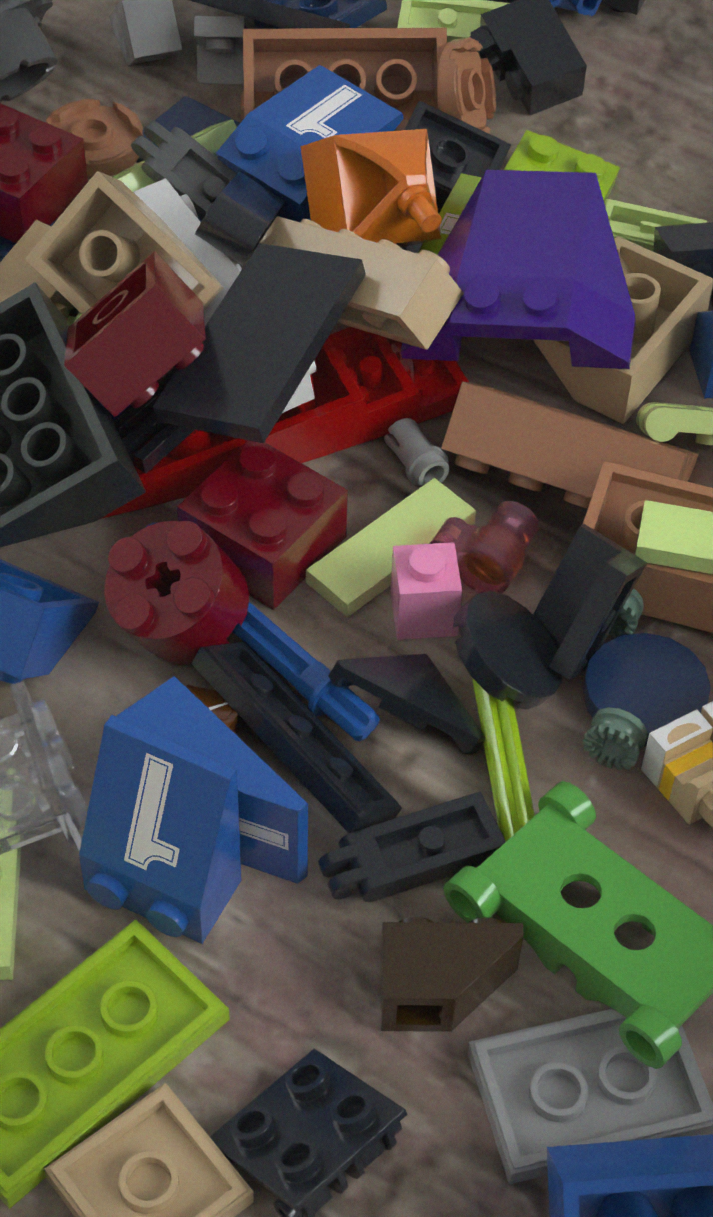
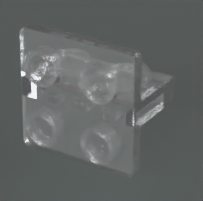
(36, 778)

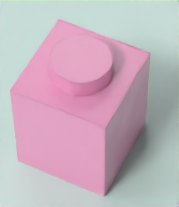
(425, 590)

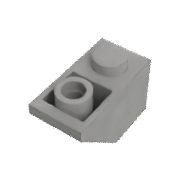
(146, 30)

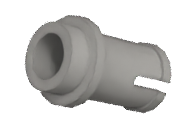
(417, 454)

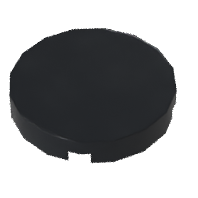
(506, 649)

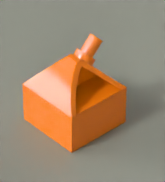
(374, 186)

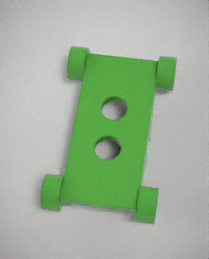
(524, 885)

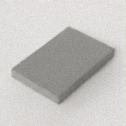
(582, 1087)

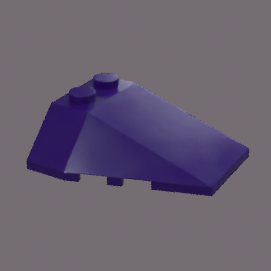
(537, 267)

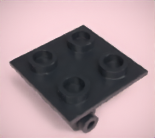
(310, 1131)

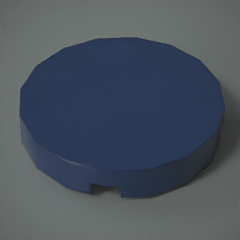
(646, 677)

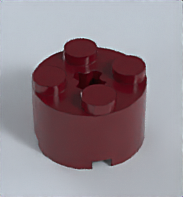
(174, 590)

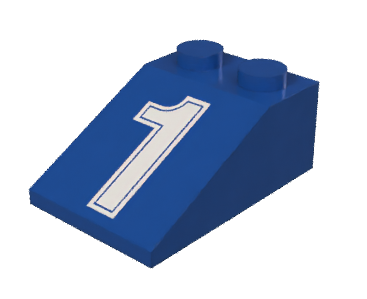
(306, 111)
(270, 811)
(161, 831)

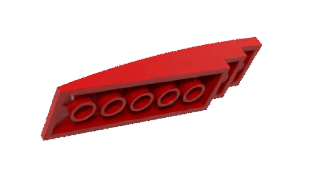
(358, 395)

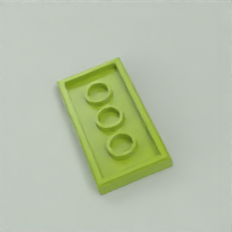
(94, 1050)

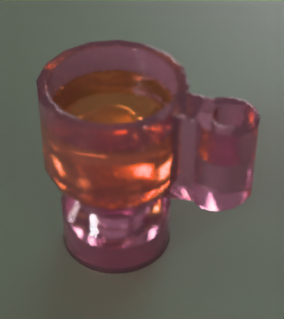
(491, 553)

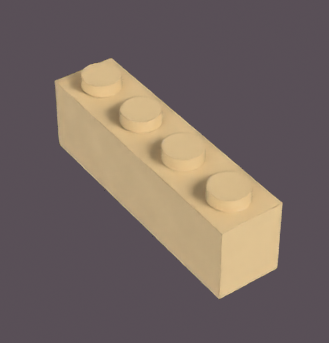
(403, 291)

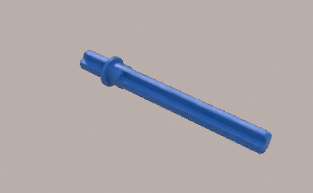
(306, 675)

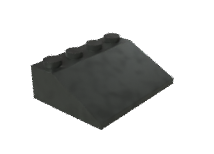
(56, 439)

